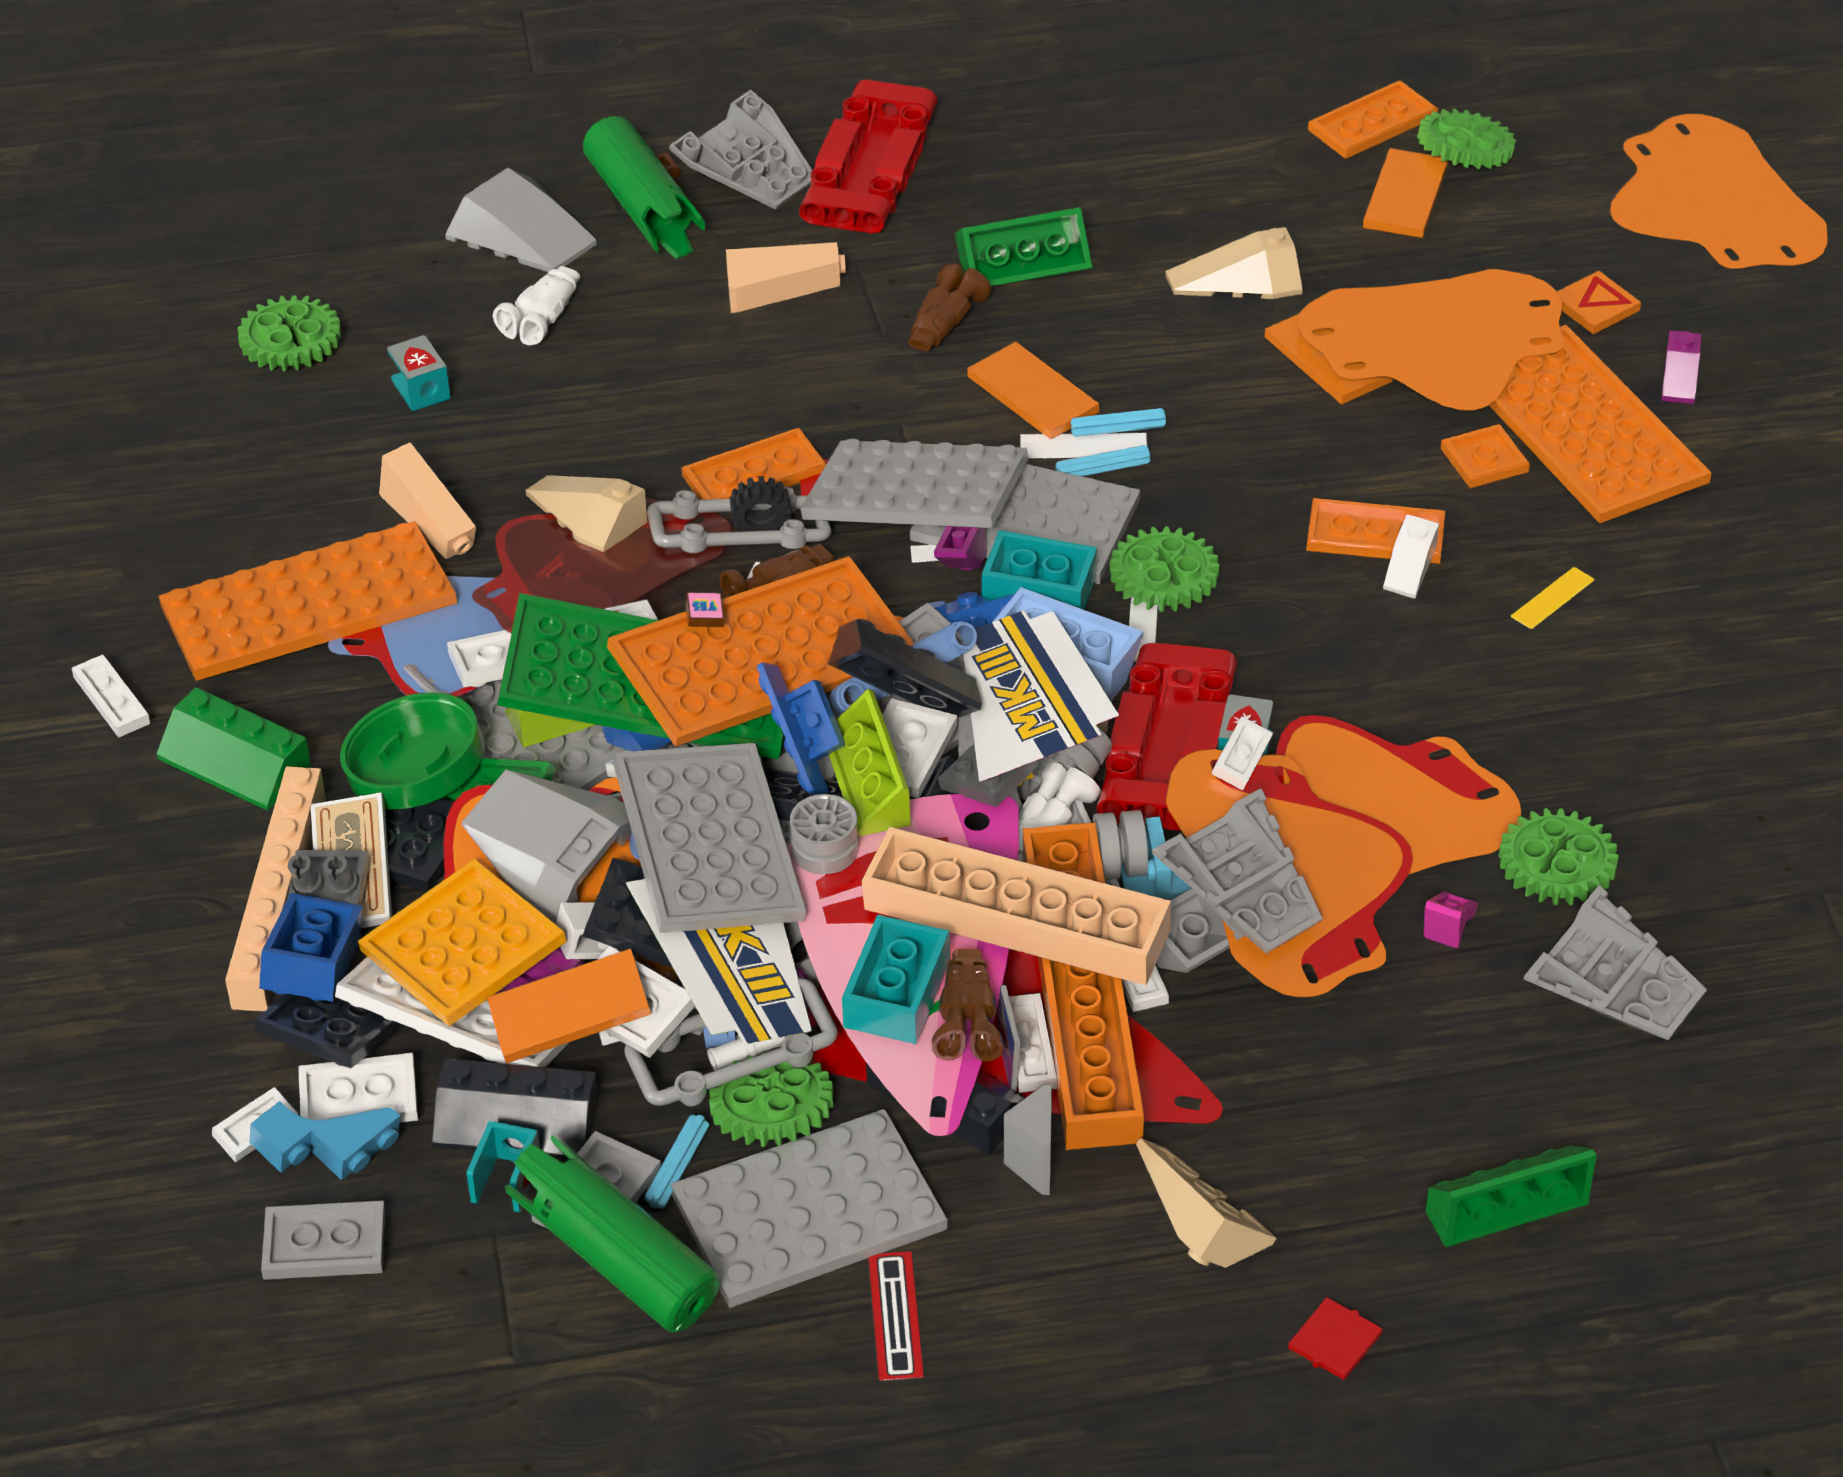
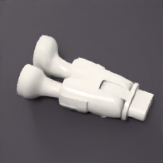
(537, 306)
(1044, 810)

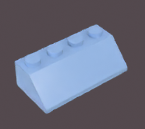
(1103, 643)

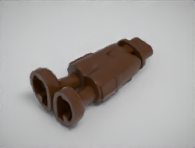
(947, 305)
(775, 569)
(970, 997)

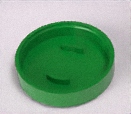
(413, 749)

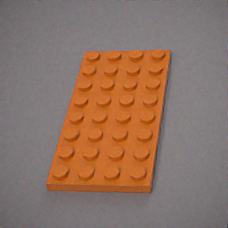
(1595, 432)
(306, 600)
(709, 675)

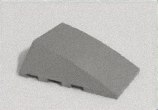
(521, 221)
(1245, 874)
(1618, 971)

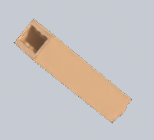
(781, 273)
(421, 497)

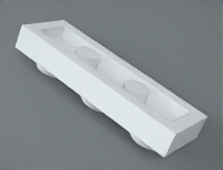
(110, 695)
(1037, 1064)

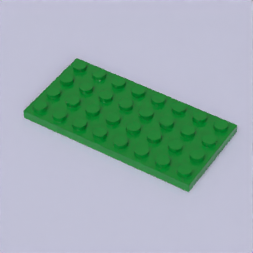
(565, 671)

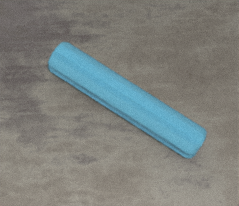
(1118, 422)
(1105, 461)
(676, 1161)

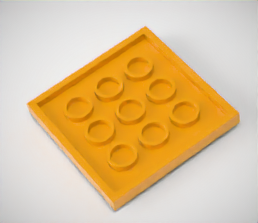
(462, 942)

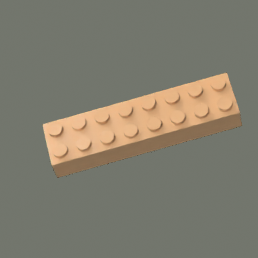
(1017, 905)

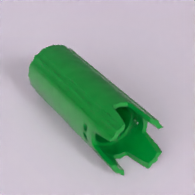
(641, 184)
(617, 1237)

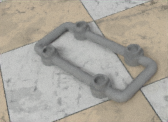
(695, 539)
(692, 1086)

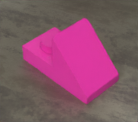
(1447, 918)

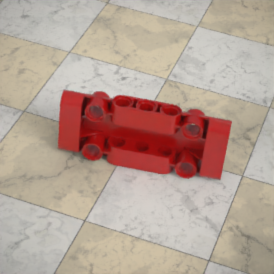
(868, 156)
(1167, 713)

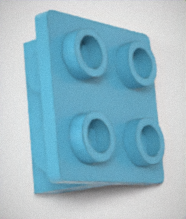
(1160, 880)

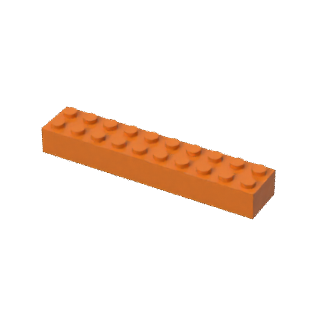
(1086, 1015)

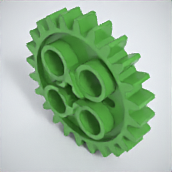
(1466, 139)
(271, 342)
(1164, 568)
(1558, 856)
(773, 1103)

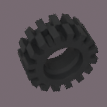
(760, 493)

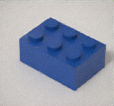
(310, 947)

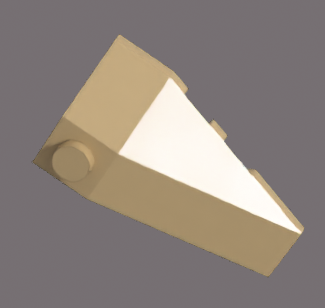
(1254, 264)
(594, 509)
(1199, 1211)

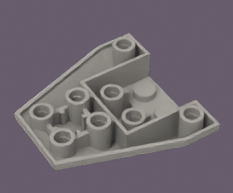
(749, 153)
(545, 836)

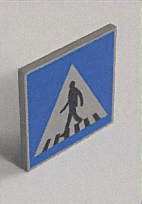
(1014, 1037)

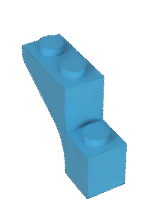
(339, 1142)

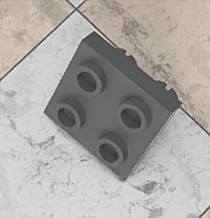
(964, 780)
(329, 874)

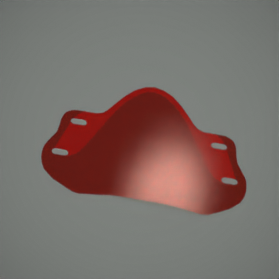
(551, 564)

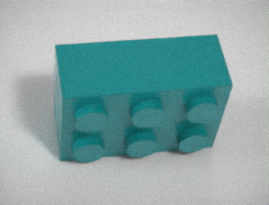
(1040, 565)
(896, 979)

